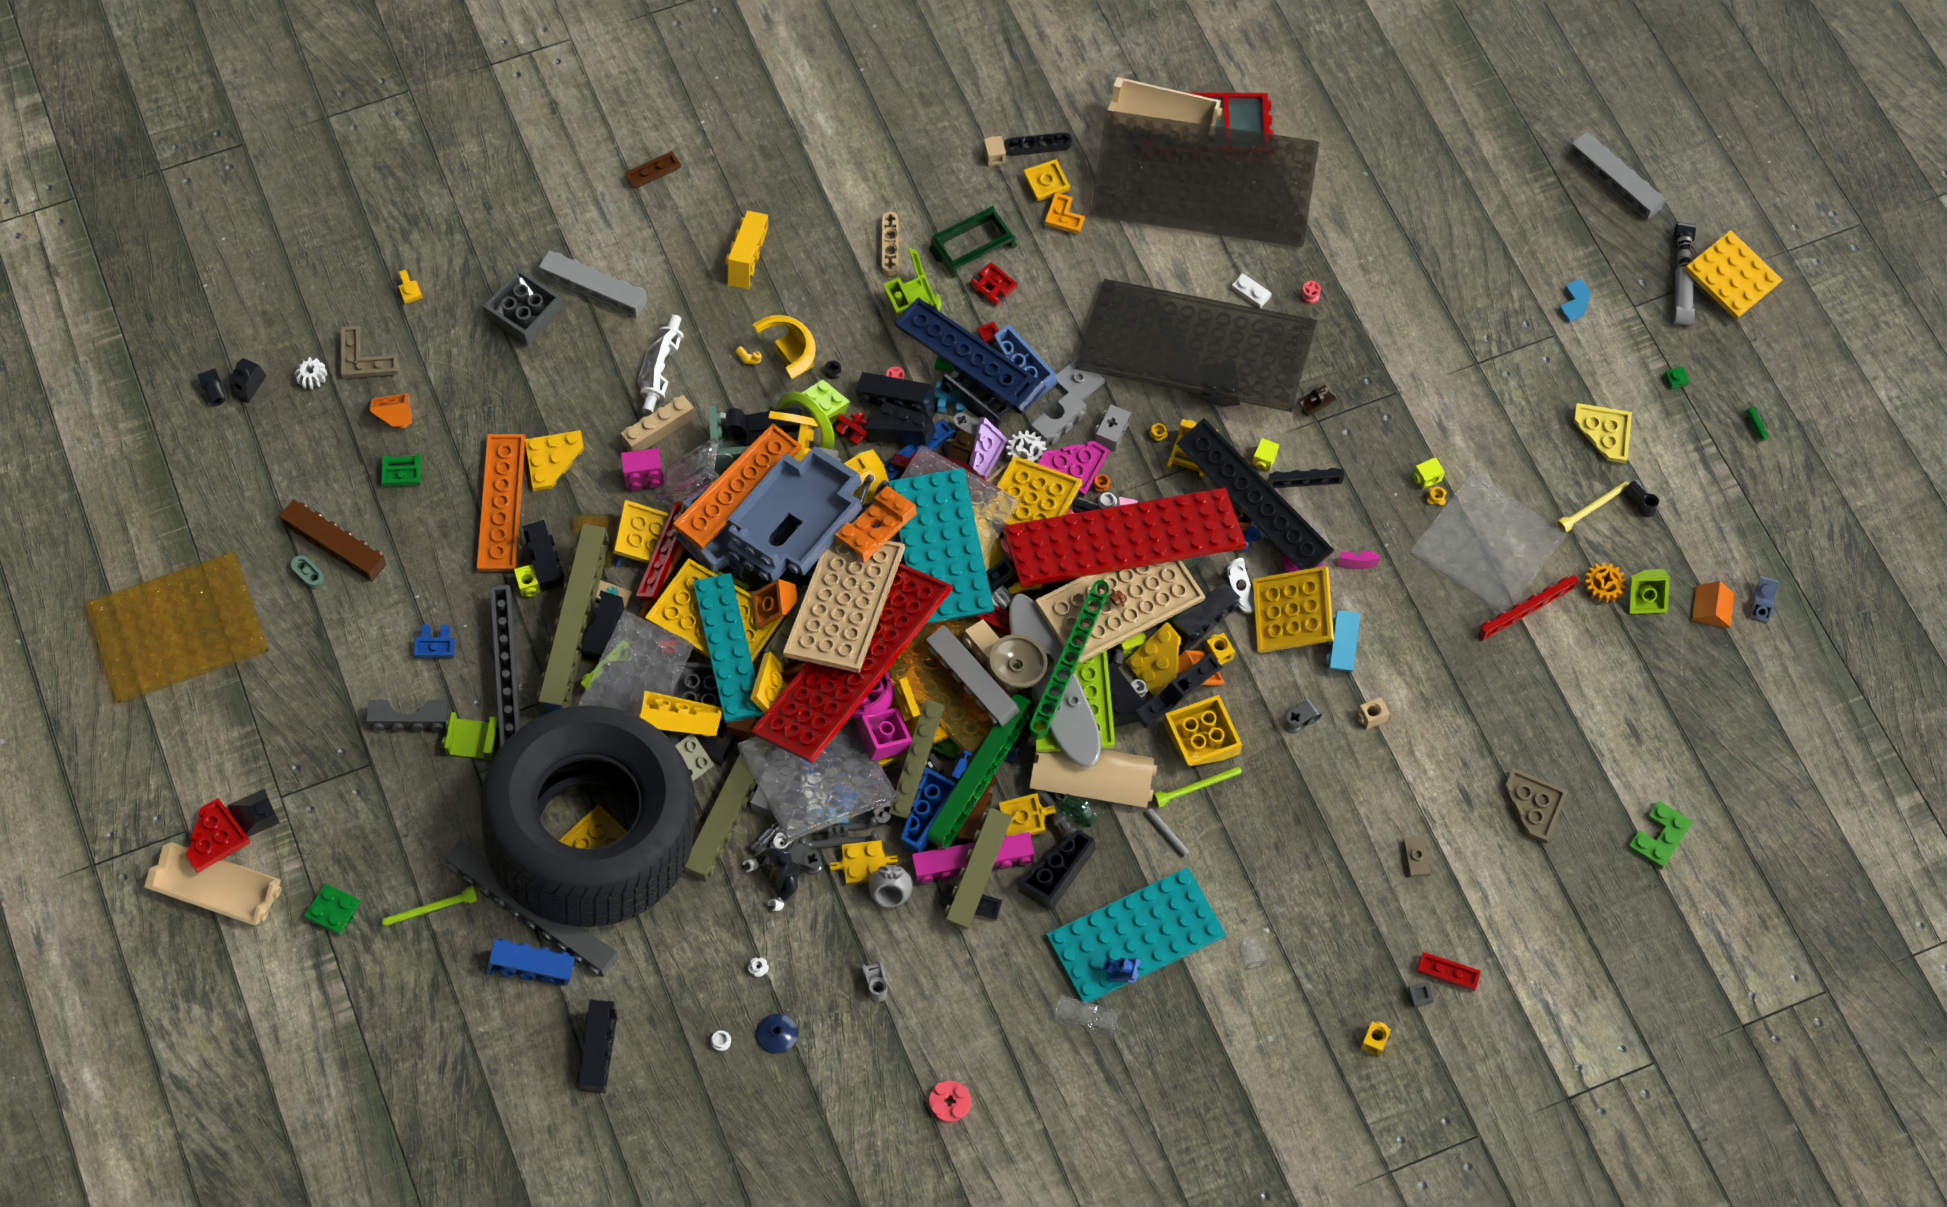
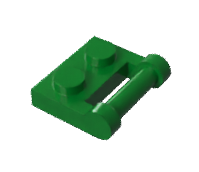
(401, 475)

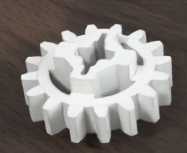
(1027, 447)

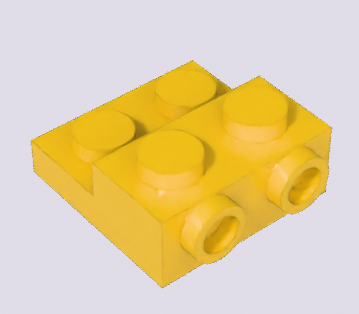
(905, 700)

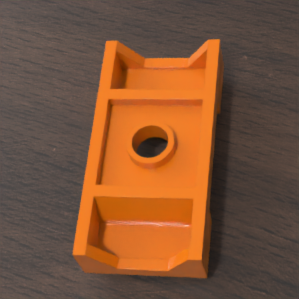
(888, 510)

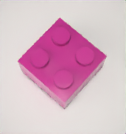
(642, 469)
(883, 734)

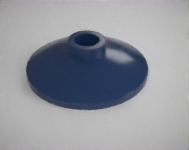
(779, 1042)

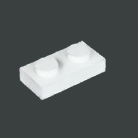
(1251, 290)

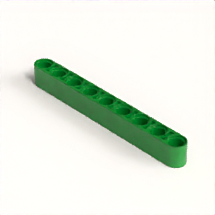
(1065, 667)
(978, 775)

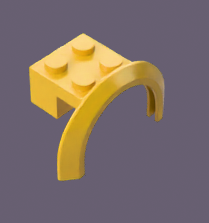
(795, 348)
(806, 433)

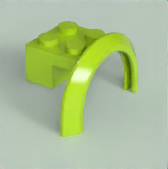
(903, 295)
(823, 403)

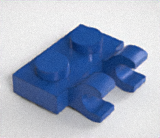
(434, 646)

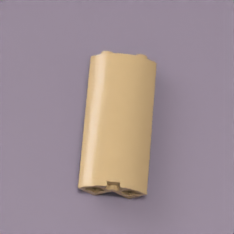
(1164, 103)
(1113, 778)
(219, 888)

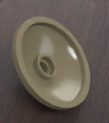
(1019, 652)

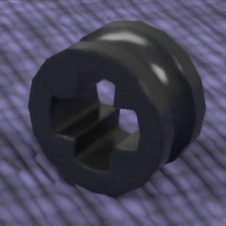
(833, 375)

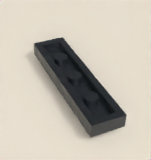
(1306, 478)

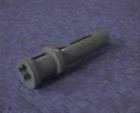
(1060, 820)

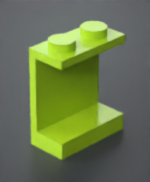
(471, 738)

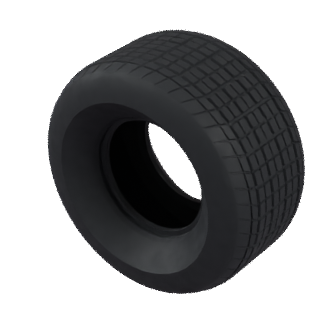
(572, 750)

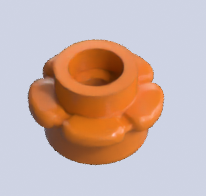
(1101, 478)

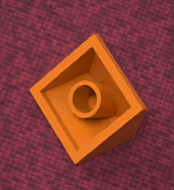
(1713, 604)

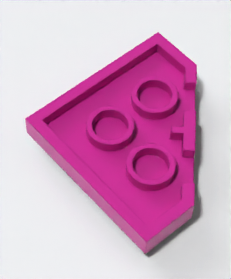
(1078, 461)

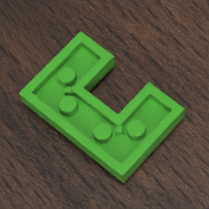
(1674, 826)

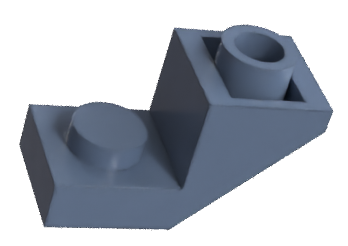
(1763, 599)

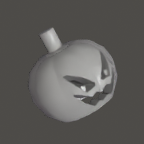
(890, 886)

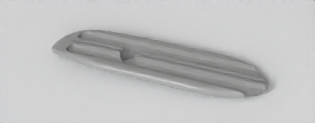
(1074, 723)

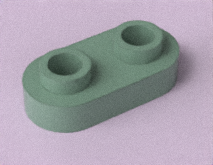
(308, 572)

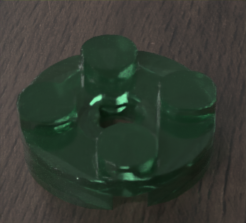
(1079, 810)

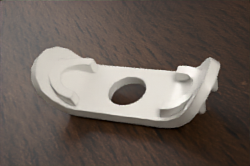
(1235, 572)

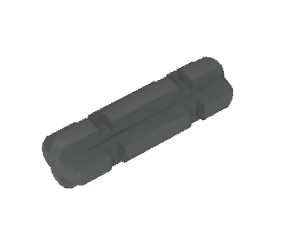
(765, 837)

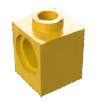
(1220, 640)
(1373, 1046)

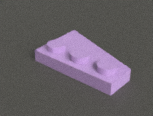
(987, 447)

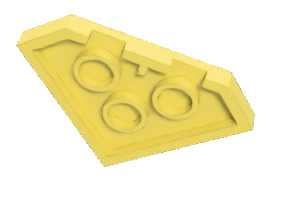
(1605, 429)

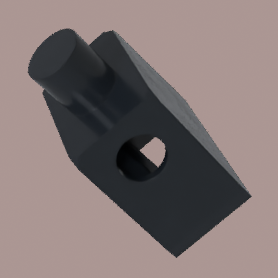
(246, 379)

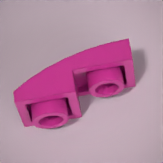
(1366, 560)

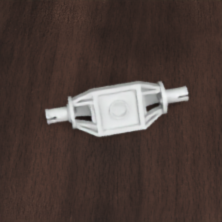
(654, 364)

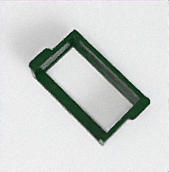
(945, 235)

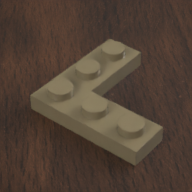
(356, 366)

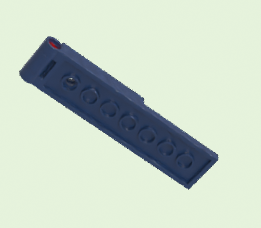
(971, 356)

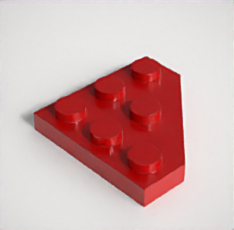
(214, 836)

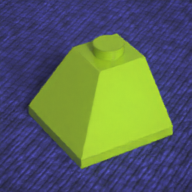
(1649, 592)

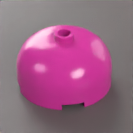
(877, 700)

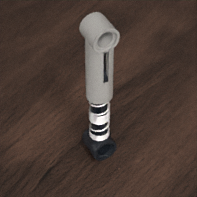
(1684, 311)

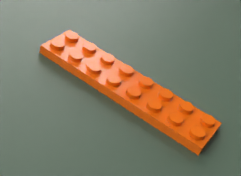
(501, 503)
(712, 509)

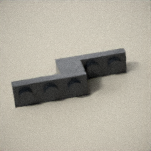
(1002, 574)
(1177, 690)
(717, 747)

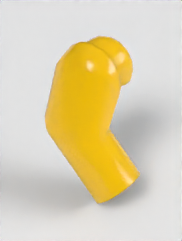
(746, 358)

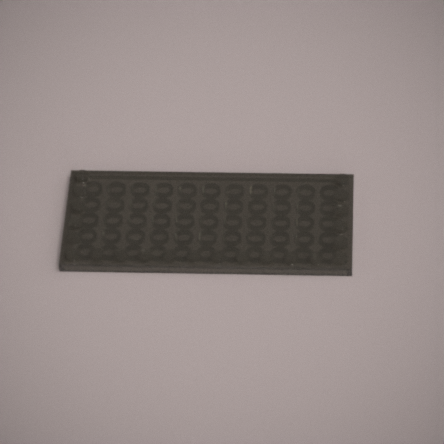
(1204, 178)
(1197, 344)

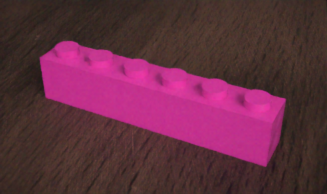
(948, 862)

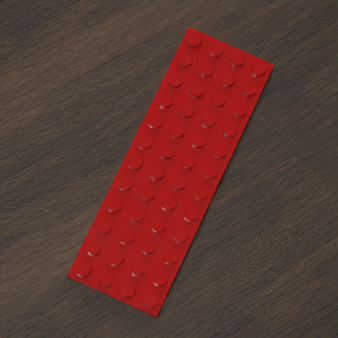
(1123, 537)
(826, 697)

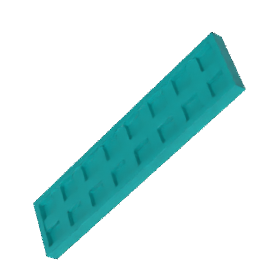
(727, 646)

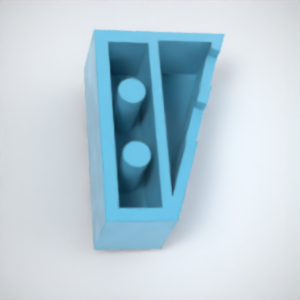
(1345, 641)

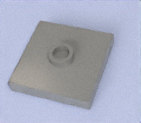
(1078, 381)

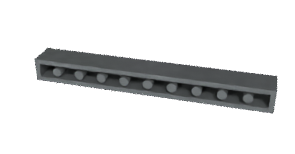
(505, 662)
(574, 939)

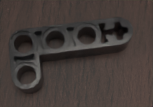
(738, 423)

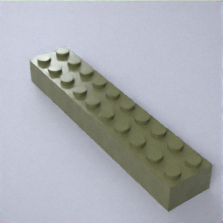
(574, 618)

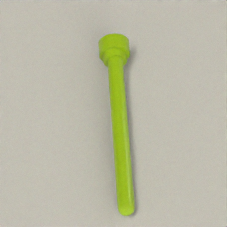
(1161, 798)
(467, 896)

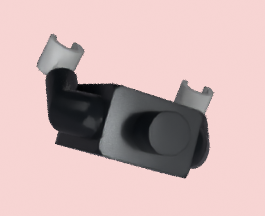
(780, 872)

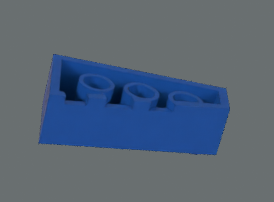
(930, 799)
(529, 962)

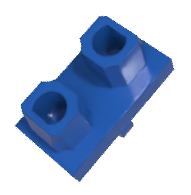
(1121, 970)

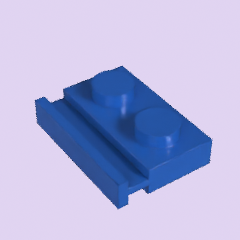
(960, 767)

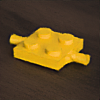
(1027, 814)
(861, 861)

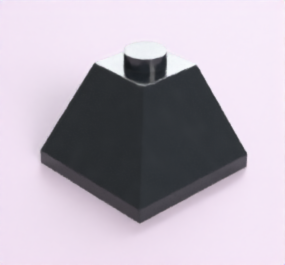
(254, 813)

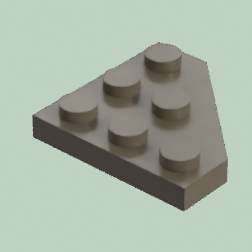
(1535, 803)

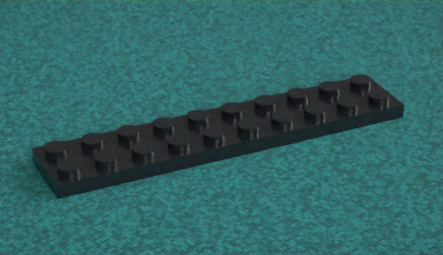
(1255, 496)

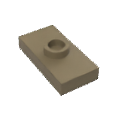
(1416, 856)

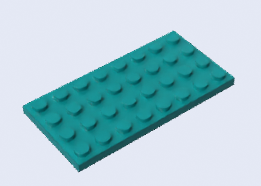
(946, 542)
(1150, 925)

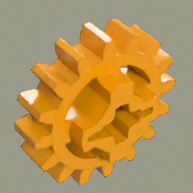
(1614, 583)

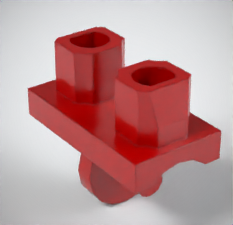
(845, 423)

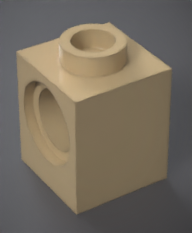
(994, 150)
(1376, 706)

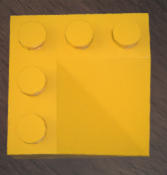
(1203, 732)

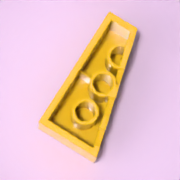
(746, 249)
(680, 714)

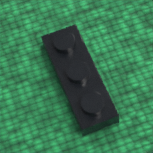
(987, 907)

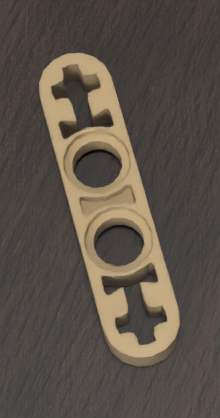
(890, 243)

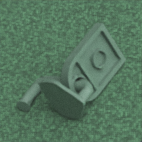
(724, 456)

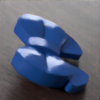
(1251, 534)

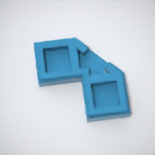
(1580, 296)

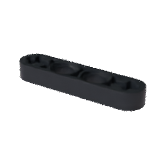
(1037, 141)

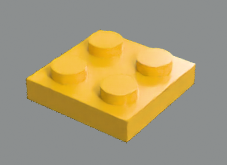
(1046, 180)

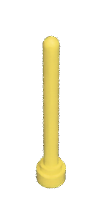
(1567, 523)

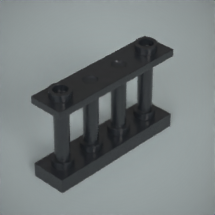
(970, 402)

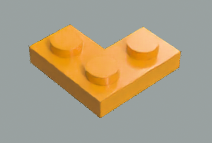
(1061, 218)

